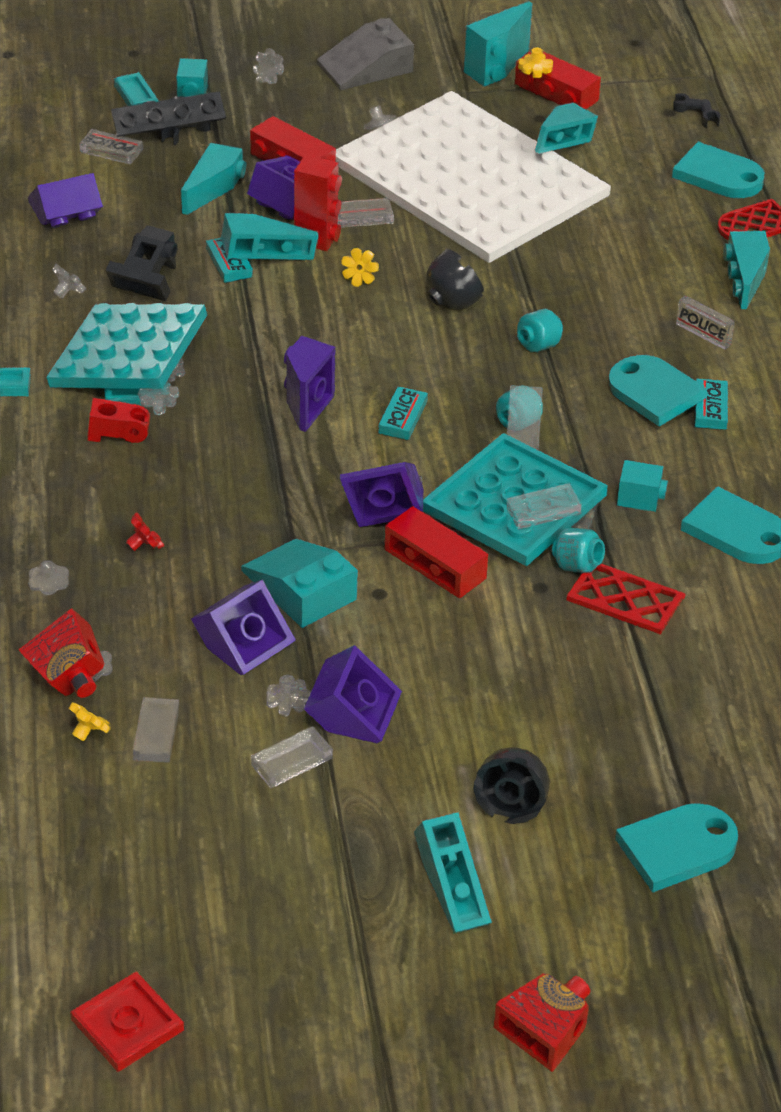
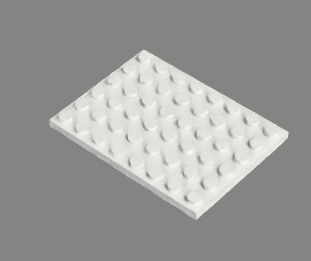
(470, 176)

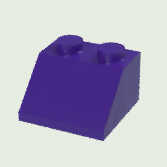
(274, 185)
(66, 200)
(309, 379)
(383, 492)
(244, 628)
(353, 697)

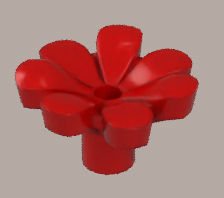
(143, 534)

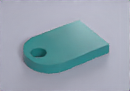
(720, 172)
(655, 388)
(735, 527)
(678, 845)

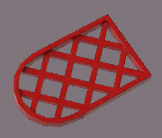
(743, 212)

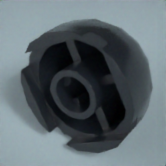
(452, 283)
(512, 785)

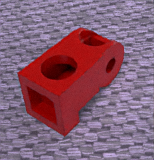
(118, 421)

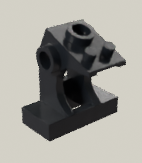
(142, 274)

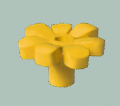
(535, 63)
(359, 267)
(87, 722)

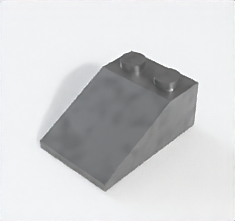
(369, 55)

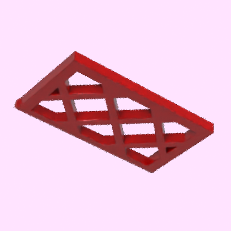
(633, 615)

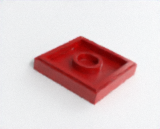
(127, 1021)

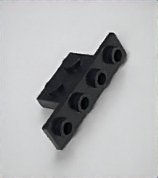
(168, 114)

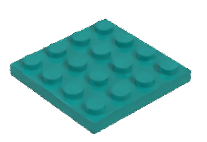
(127, 346)
(478, 494)

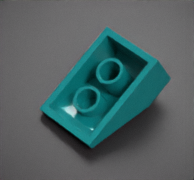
(497, 44)
(305, 579)

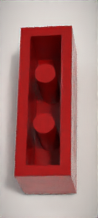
(563, 84)
(279, 139)
(317, 199)
(436, 552)

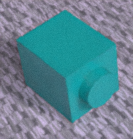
(192, 77)
(641, 486)

